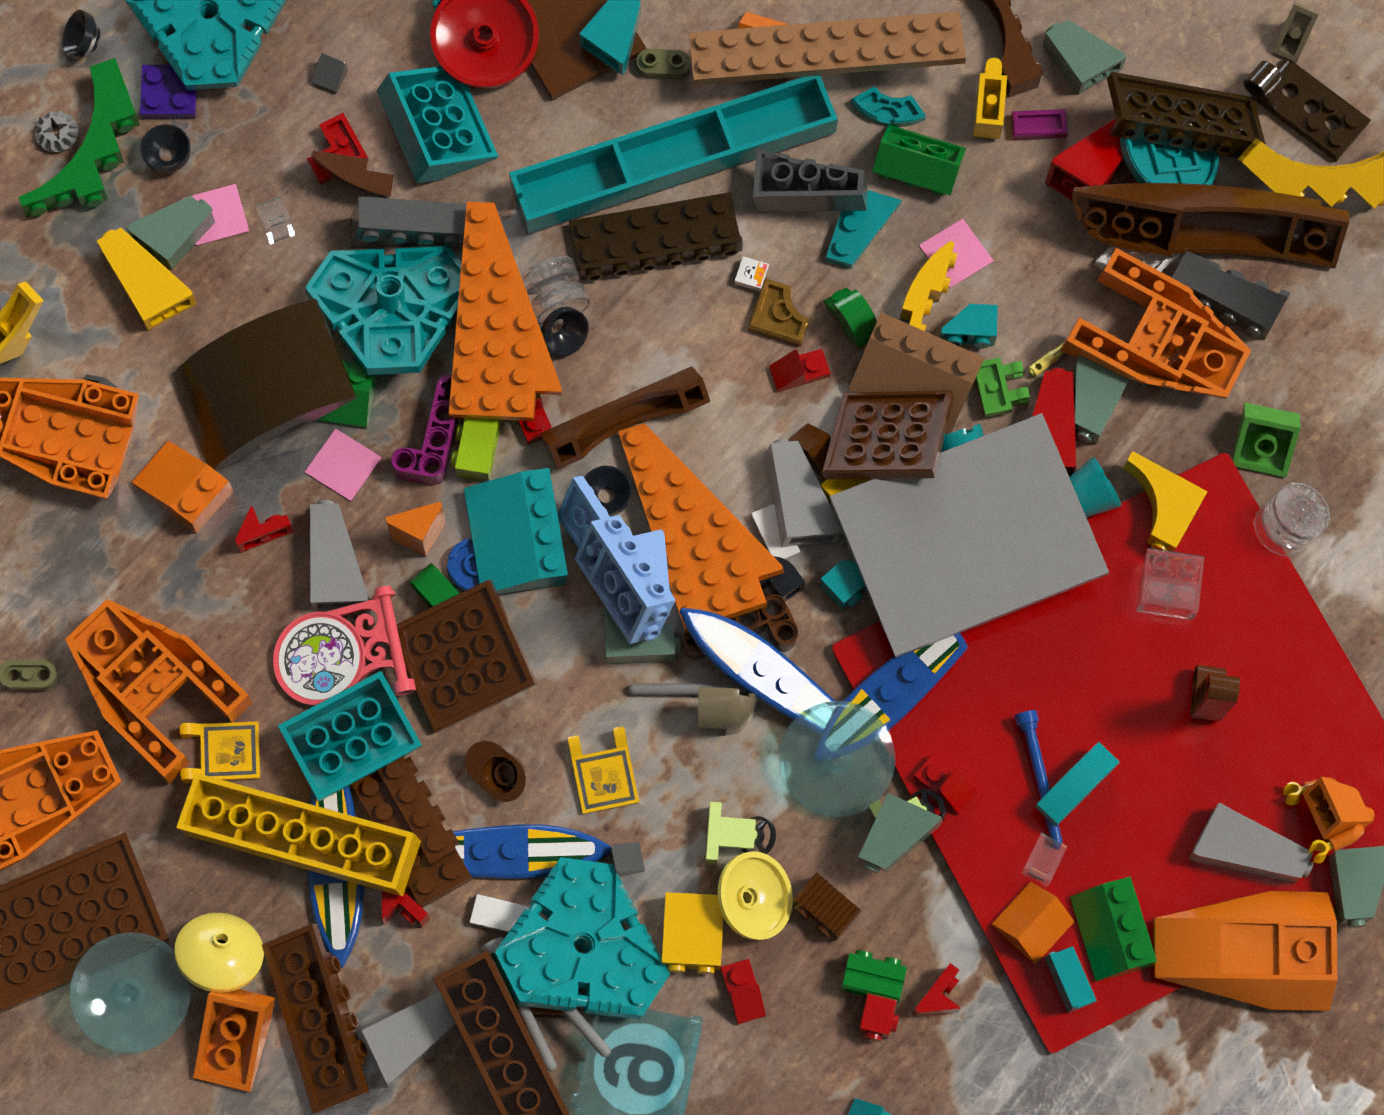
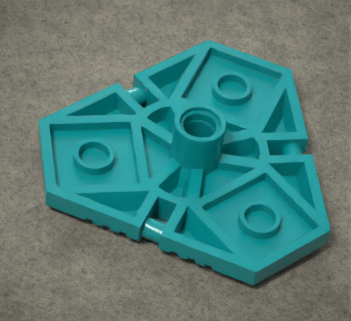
(207, 50)
(388, 310)
(584, 910)

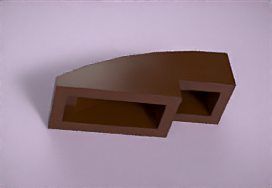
(354, 173)

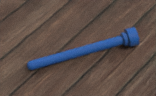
(1027, 723)

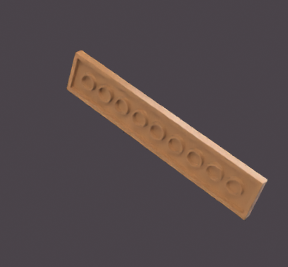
(827, 48)

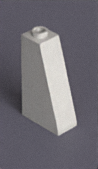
(799, 501)
(333, 564)
(1248, 847)
(409, 1036)

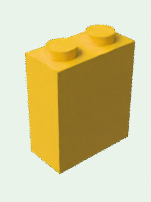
(692, 933)

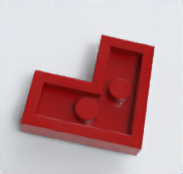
(341, 141)

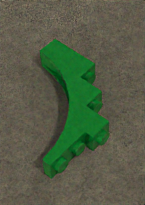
(99, 151)

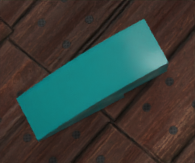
(1077, 784)

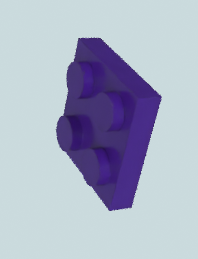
(165, 95)

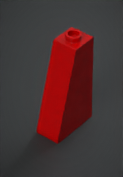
(1056, 404)

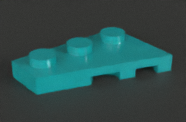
(858, 229)

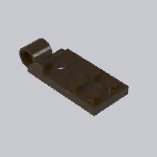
(1266, 87)

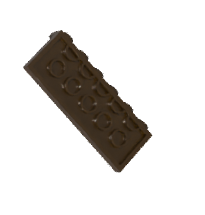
(1183, 115)
(655, 236)

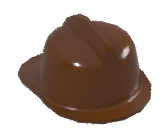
(495, 770)

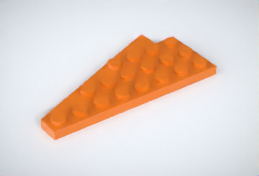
(498, 342)
(708, 551)

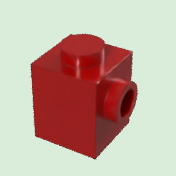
(878, 1018)

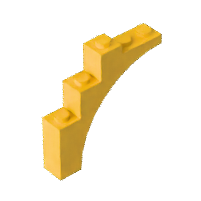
(1327, 182)
(16, 321)

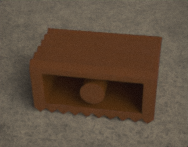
(826, 907)

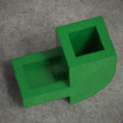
(854, 315)

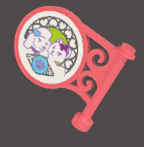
(327, 653)

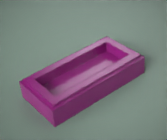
(1039, 124)

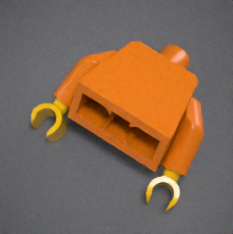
(1336, 811)

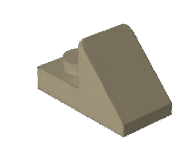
(1295, 31)

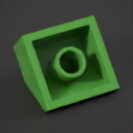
(1266, 439)

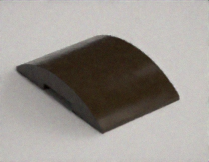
(262, 382)

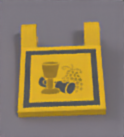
(227, 750)
(604, 777)

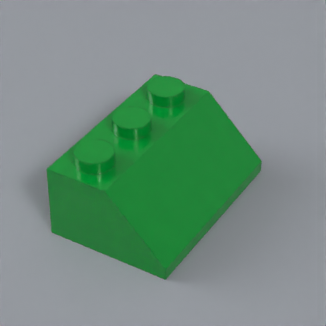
(918, 160)
(357, 411)
(1113, 929)

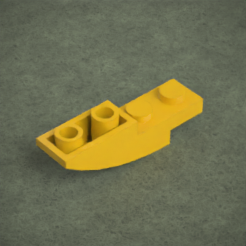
(929, 285)

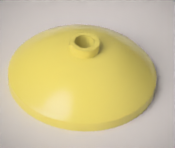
(765, 892)
(218, 965)

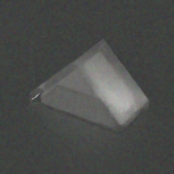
(275, 220)
(1044, 860)

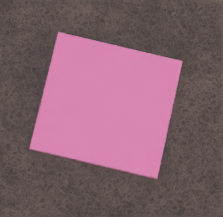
(226, 211)
(970, 251)
(343, 464)

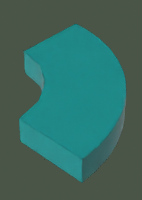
(887, 109)

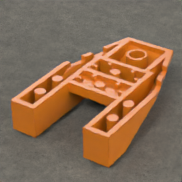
(1175, 341)
(138, 666)

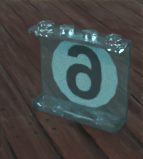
(646, 1067)

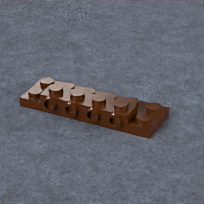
(399, 801)
(318, 1018)

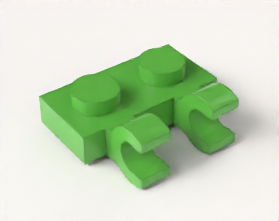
(993, 387)

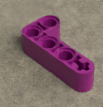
(429, 454)

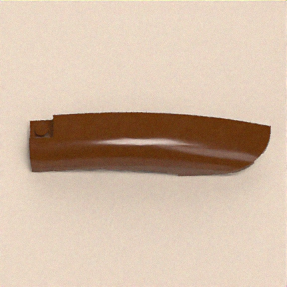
(1212, 220)

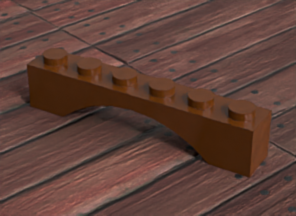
(1017, 61)
(668, 396)

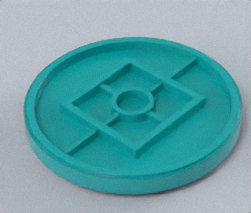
(1168, 164)

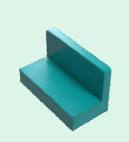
(1070, 979)

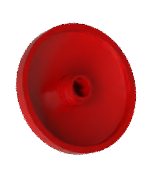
(484, 40)

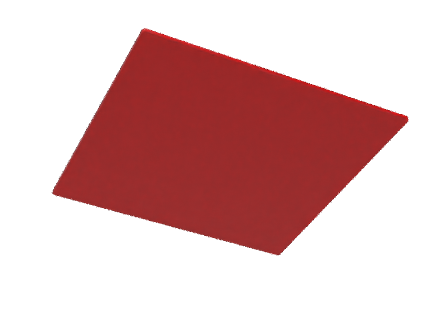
(1128, 683)

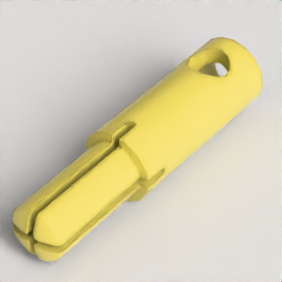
(1045, 361)

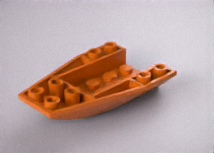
(67, 431)
(48, 788)
(1254, 949)

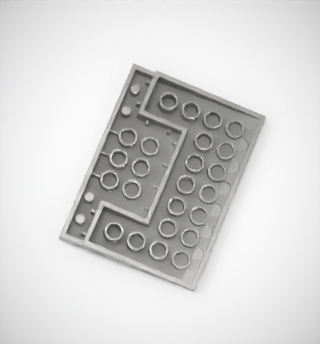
(972, 541)

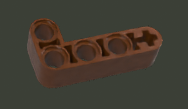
(763, 622)
(1213, 693)

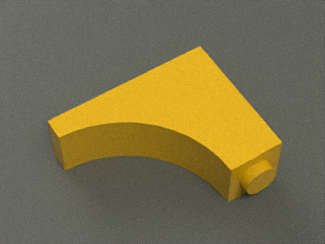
(1171, 498)

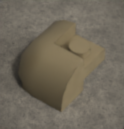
(724, 709)

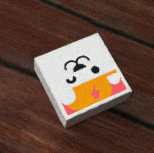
(751, 274)

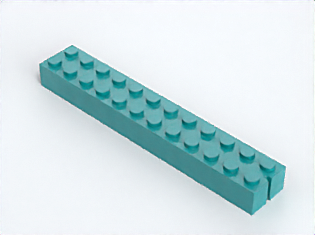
(672, 152)

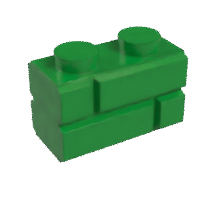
(873, 976)

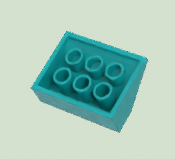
(435, 123)
(516, 532)
(349, 736)

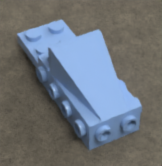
(622, 568)

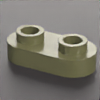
(663, 63)
(28, 674)

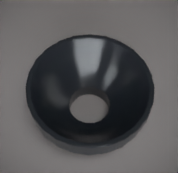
(80, 35)
(162, 138)
(570, 336)
(614, 479)

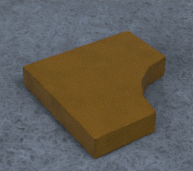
(777, 316)

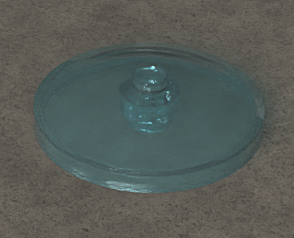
(837, 758)
(129, 993)

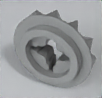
(68, 133)

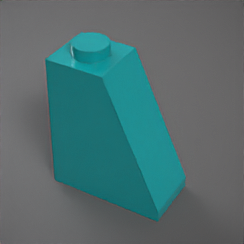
(612, 33)

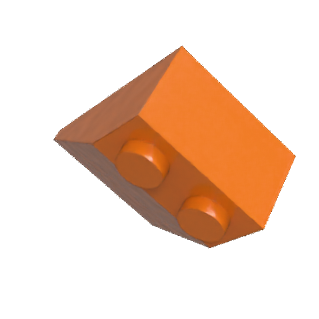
(183, 486)
(233, 1038)

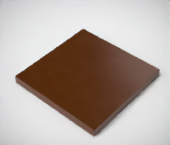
(559, 57)
(888, 435)
(463, 656)

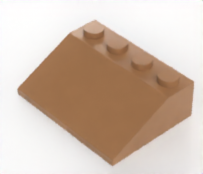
(915, 360)

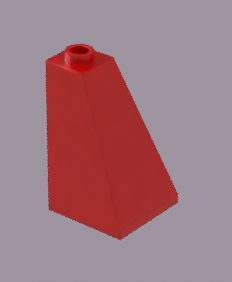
(1087, 162)

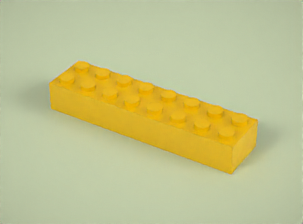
(299, 834)

